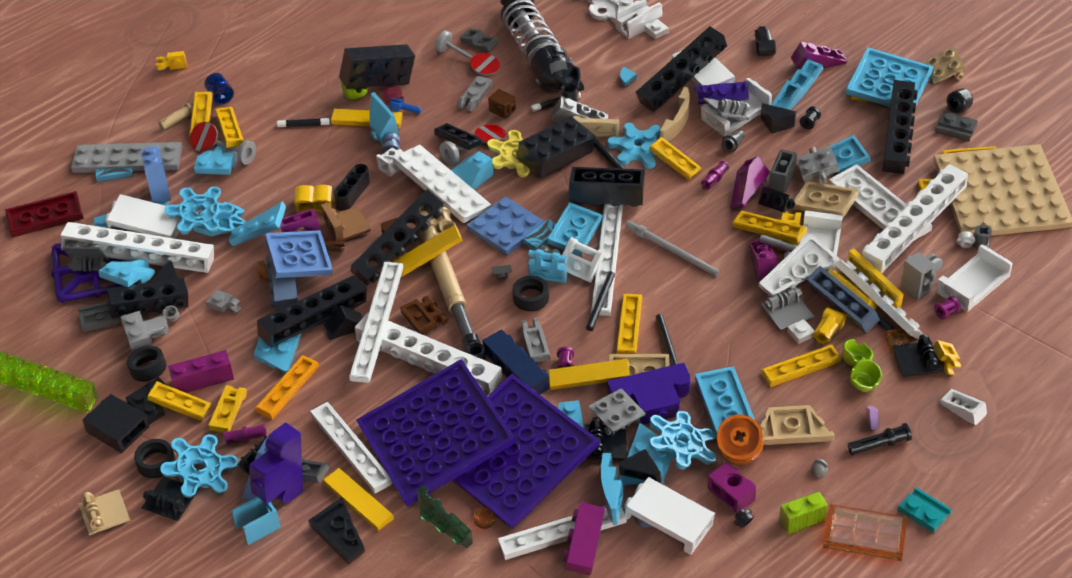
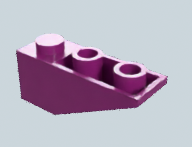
(818, 54)
(748, 179)
(763, 258)

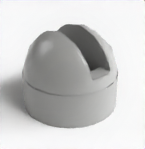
(172, 310)
(819, 468)

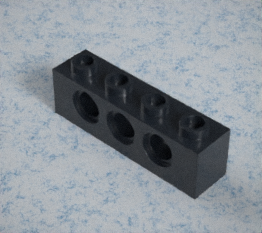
(147, 297)

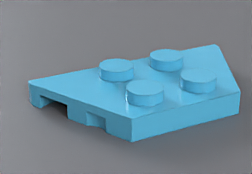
(278, 356)
(641, 441)

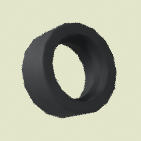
(534, 303)
(150, 371)
(150, 447)

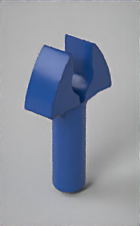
(397, 104)

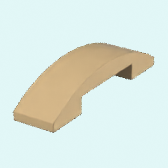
(672, 128)

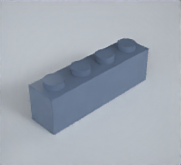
(283, 288)
(843, 299)

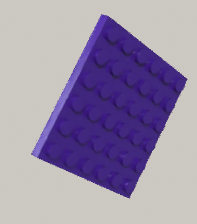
(435, 431)
(529, 470)

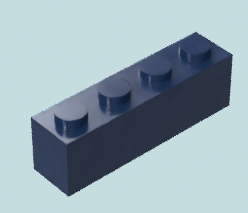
(513, 360)

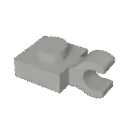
(221, 301)

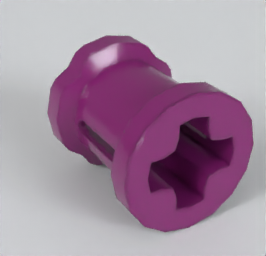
(949, 306)
(565, 357)

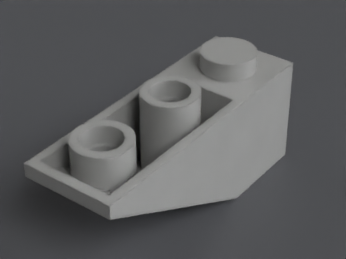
(567, 107)

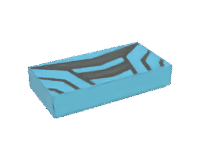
(111, 174)
(539, 235)

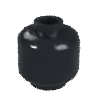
(959, 100)

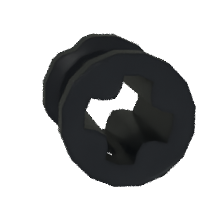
(808, 120)

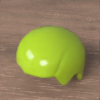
(354, 93)
(853, 352)
(865, 375)

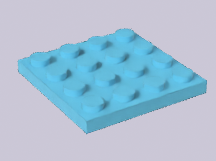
(877, 73)

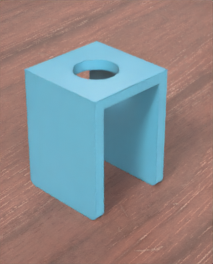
(260, 527)

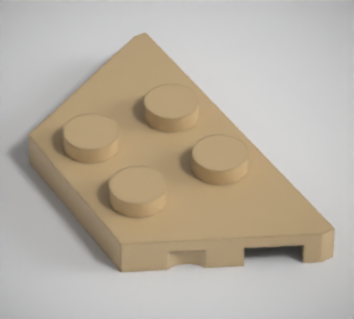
(794, 425)

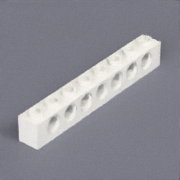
(915, 217)
(138, 246)
(432, 354)

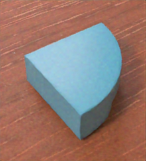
(627, 76)

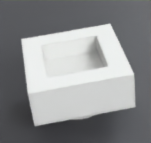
(800, 331)

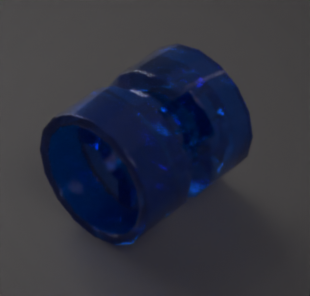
(220, 88)

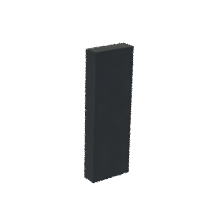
(457, 136)

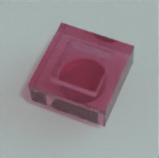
(393, 92)

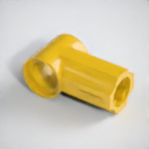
(831, 322)

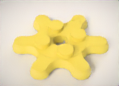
(507, 153)

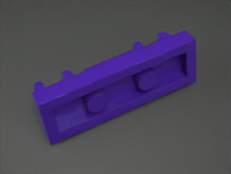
(732, 91)

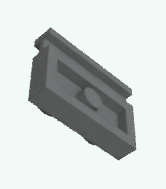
(956, 126)
(96, 317)

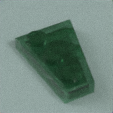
(434, 512)

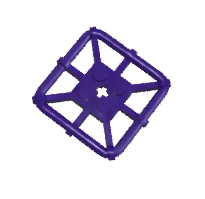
(81, 277)

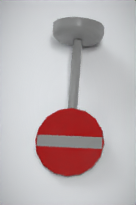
(481, 63)
(205, 136)
(450, 152)

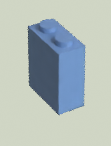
(155, 174)

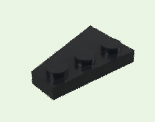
(338, 531)

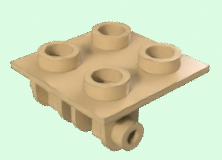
(945, 65)
(103, 511)

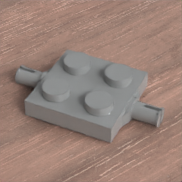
(817, 164)

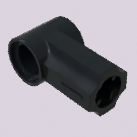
(765, 43)

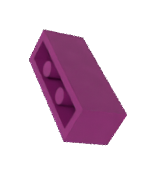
(201, 372)
(584, 538)

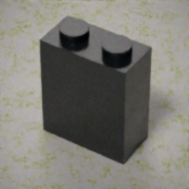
(115, 423)

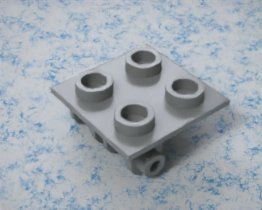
(729, 108)
(787, 308)
(616, 411)

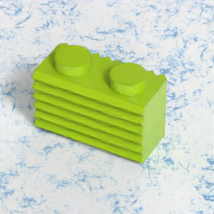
(803, 512)

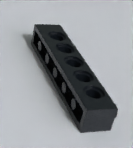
(681, 69)
(899, 125)
(426, 202)
(310, 311)

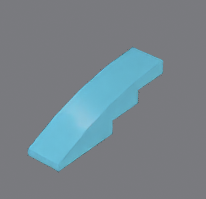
(798, 86)
(611, 488)

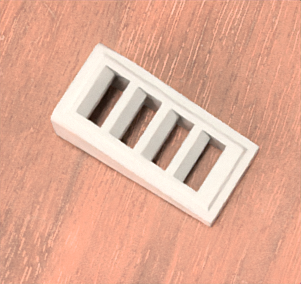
(973, 415)

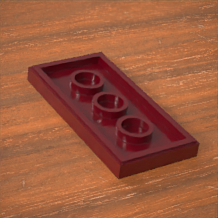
(44, 214)

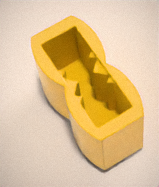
(312, 197)

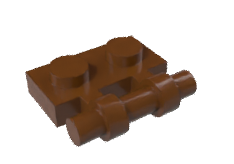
(419, 318)

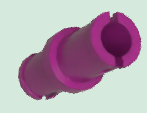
(715, 175)
(245, 434)

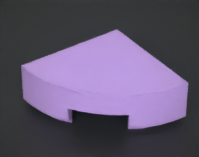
(872, 417)

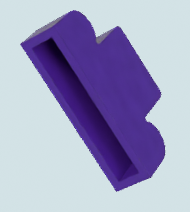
(655, 390)
(280, 468)

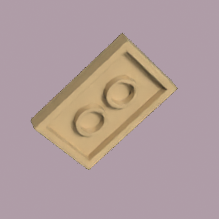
(825, 198)

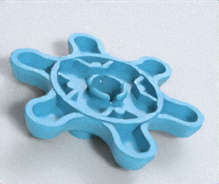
(628, 146)
(194, 202)
(684, 431)
(201, 454)

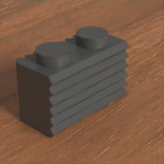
(783, 170)

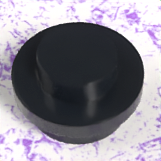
(743, 518)

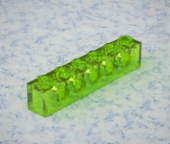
(47, 382)

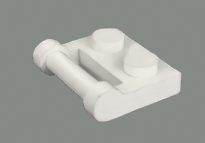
(578, 266)

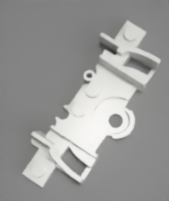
(634, 16)

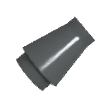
(732, 141)

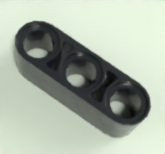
(351, 187)

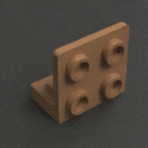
(346, 223)

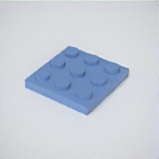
(504, 225)
(298, 254)

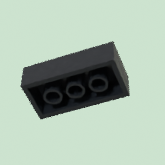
(376, 66)
(556, 147)
(606, 186)

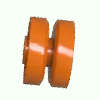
(740, 427)

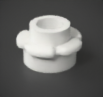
(965, 239)

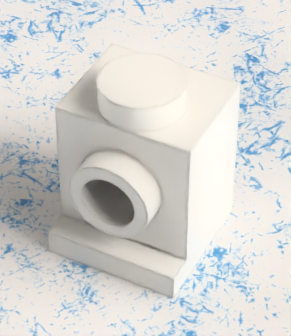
(385, 161)

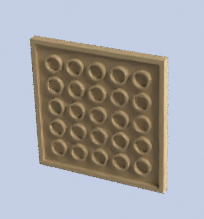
(1007, 191)

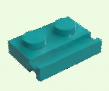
(924, 510)

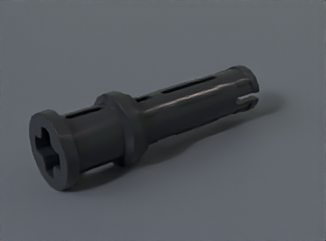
(888, 437)

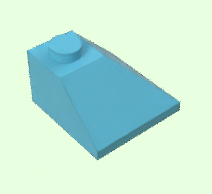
(381, 119)
(474, 169)

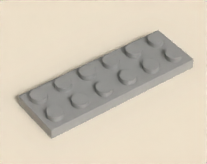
(119, 155)

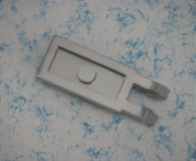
(475, 93)
(535, 341)

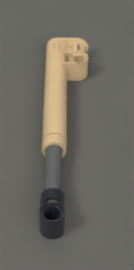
(450, 287)

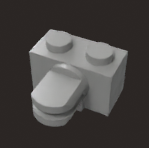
(920, 274)
(141, 332)

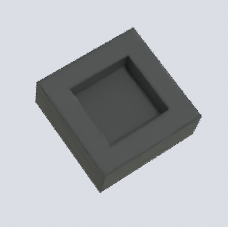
(501, 271)

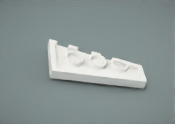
(798, 266)

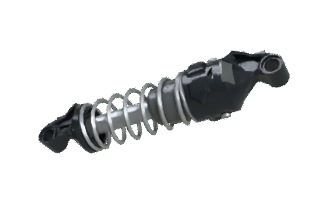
(544, 54)

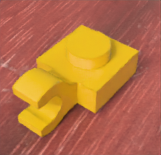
(174, 60)
(947, 354)

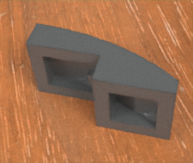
(476, 39)

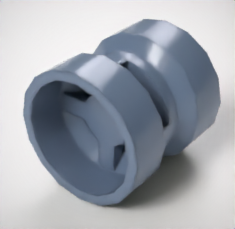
(390, 140)

